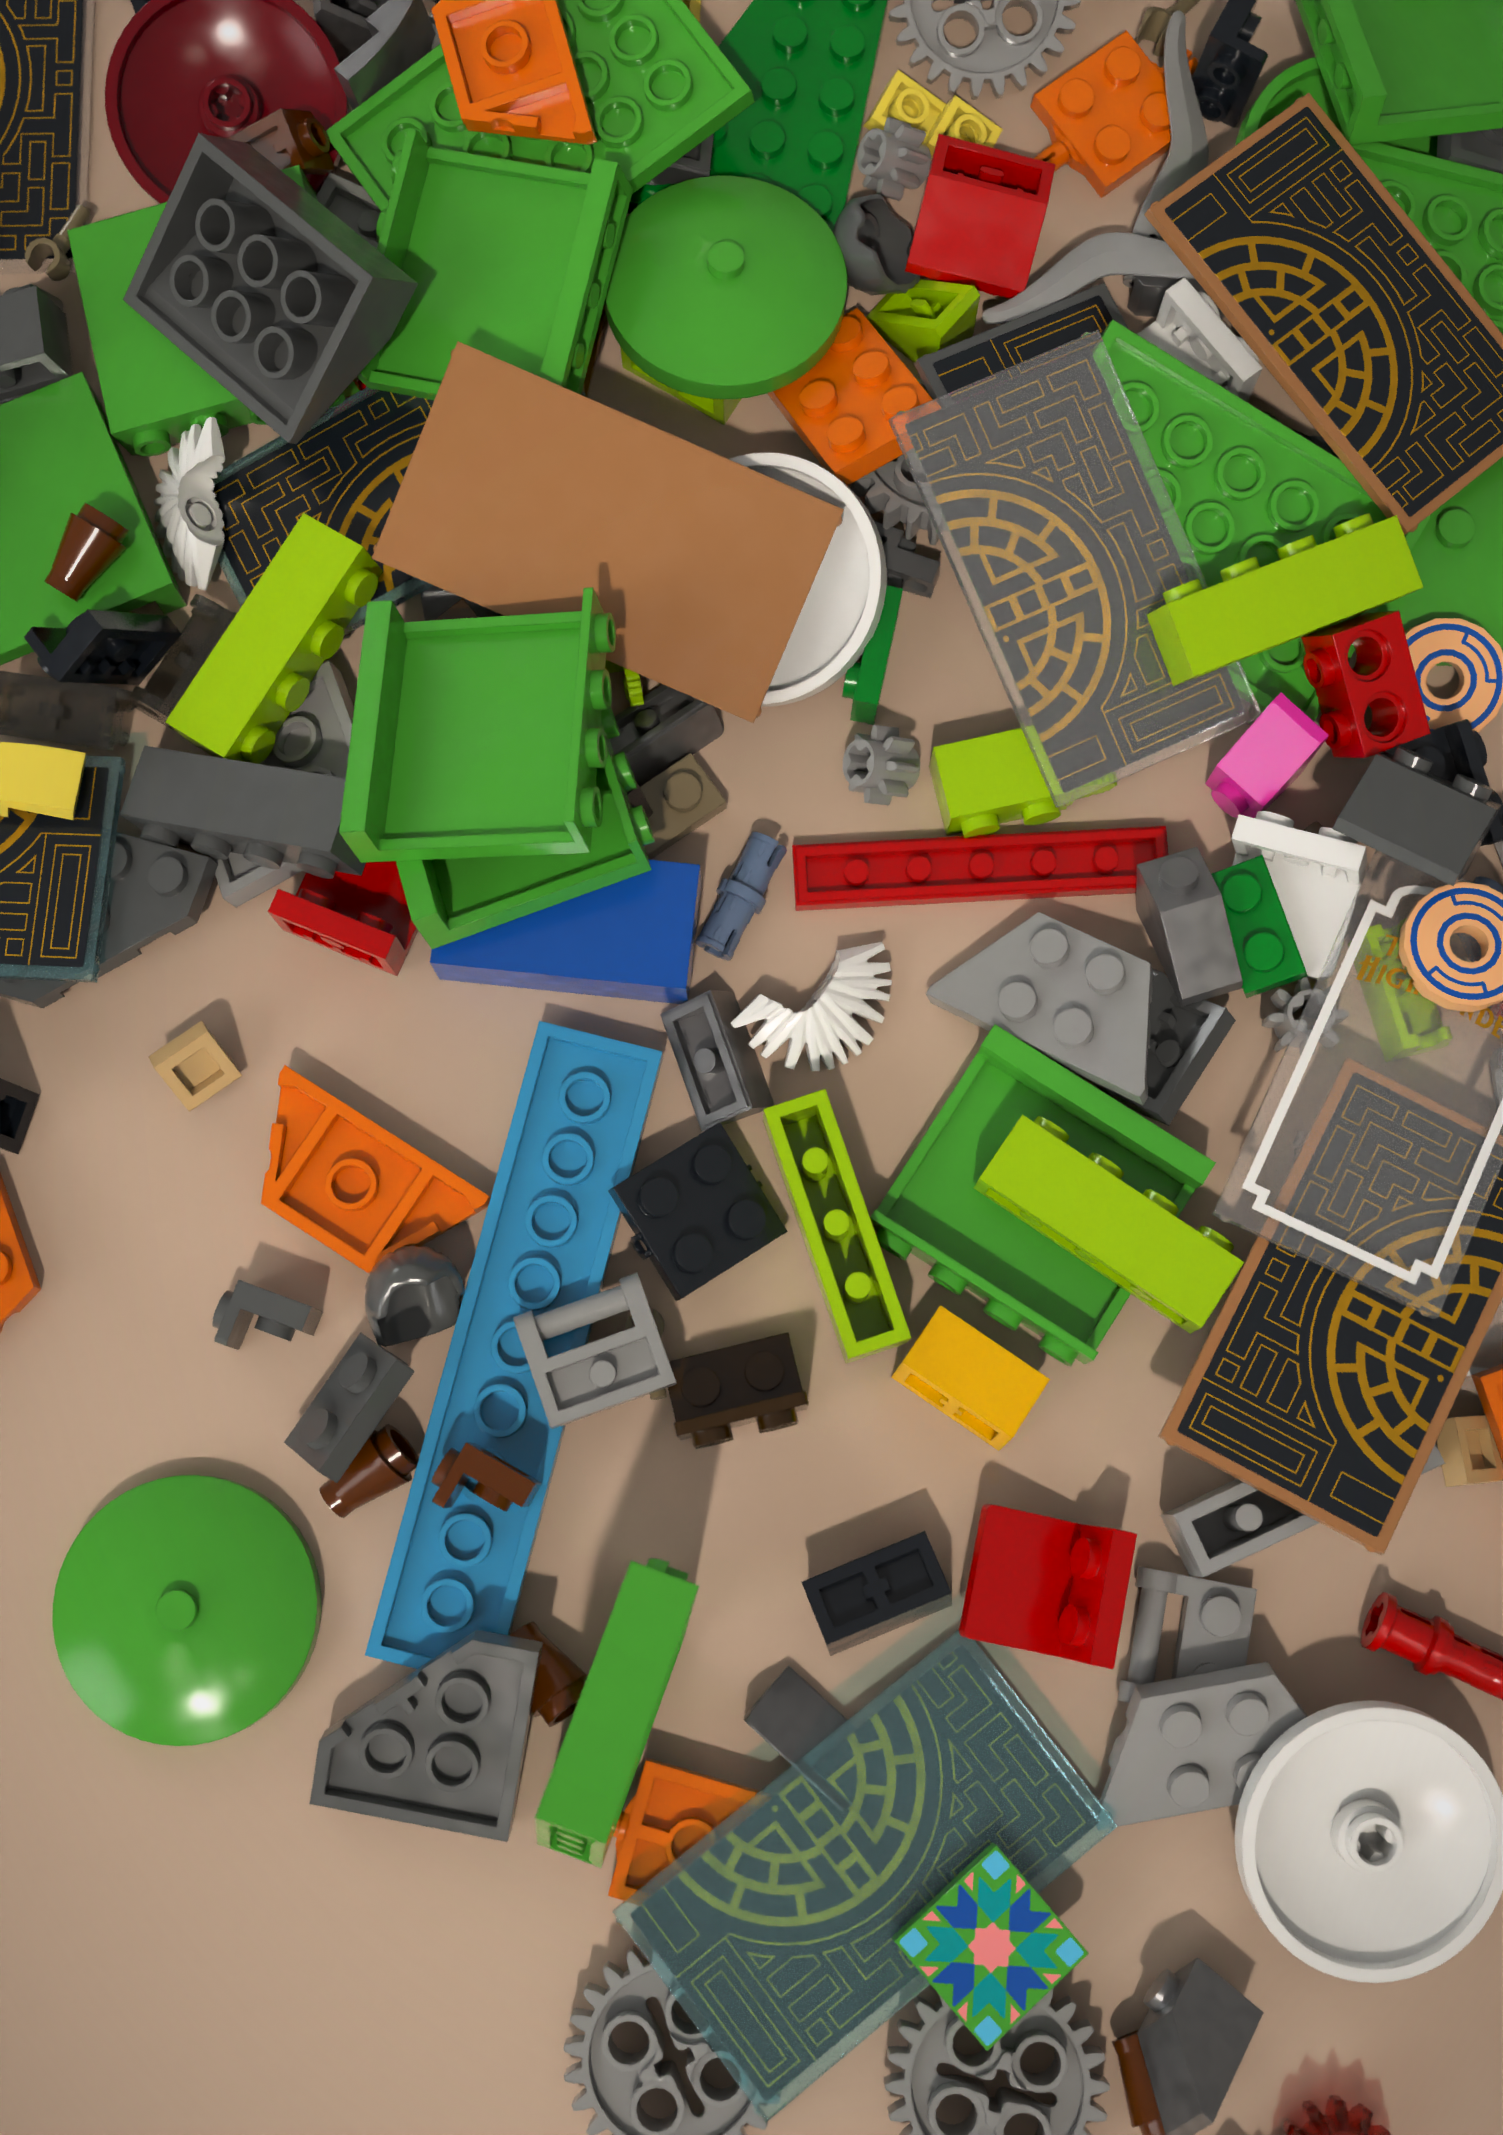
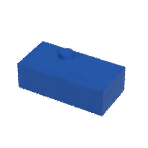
(607, 943)

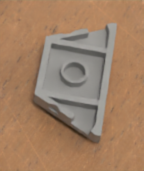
(1062, 997)
(1195, 1742)

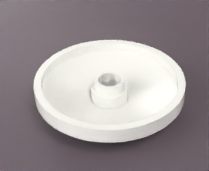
(845, 594)
(1371, 1841)

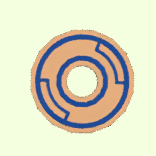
(1474, 657)
(1428, 954)

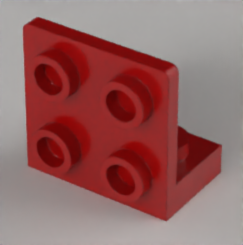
(352, 915)
(1048, 1585)

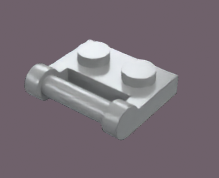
(602, 1371)
(1211, 1628)

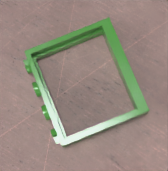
(615, 1712)

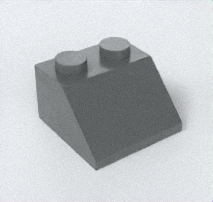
(1419, 814)

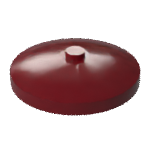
(213, 73)

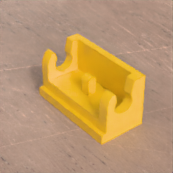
(970, 1378)

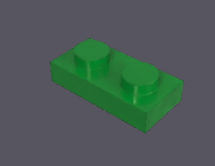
(866, 678)
(1258, 927)

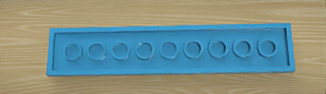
(537, 1251)

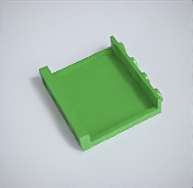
(1409, 65)
(501, 262)
(144, 378)
(51, 463)
(478, 735)
(475, 894)
(987, 1248)

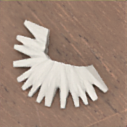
(188, 508)
(827, 1015)

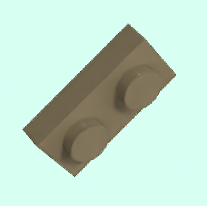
(680, 803)

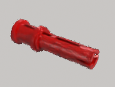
(1431, 1645)

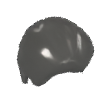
(874, 246)
(412, 1295)

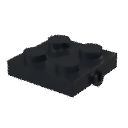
(697, 1211)

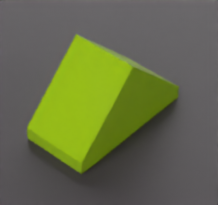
(926, 317)

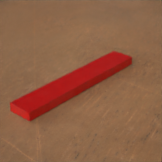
(973, 868)

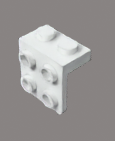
(1195, 334)
(1311, 876)

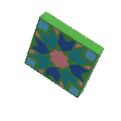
(990, 1946)

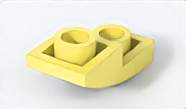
(915, 105)
(40, 779)

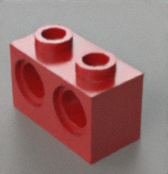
(1380, 679)

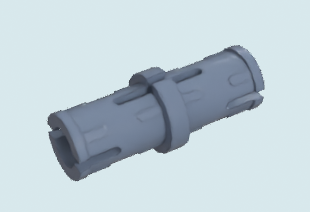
(741, 896)

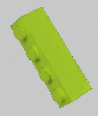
(1284, 599)
(276, 643)
(1110, 1224)
(835, 1226)

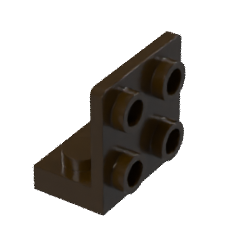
(736, 1388)

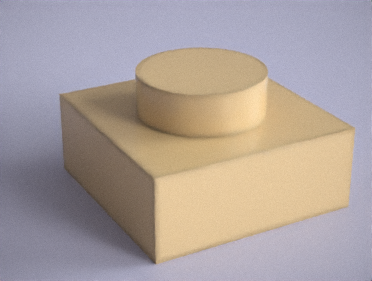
(195, 1066)
(1469, 1452)

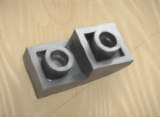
(398, 40)

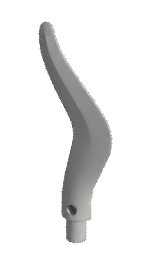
(1188, 135)
(1088, 262)

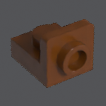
(290, 140)
(497, 1479)

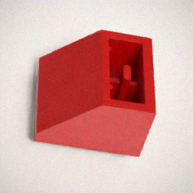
(980, 217)

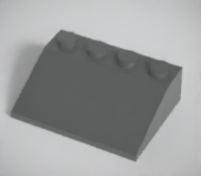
(265, 286)

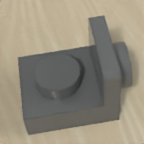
(276, 1315)

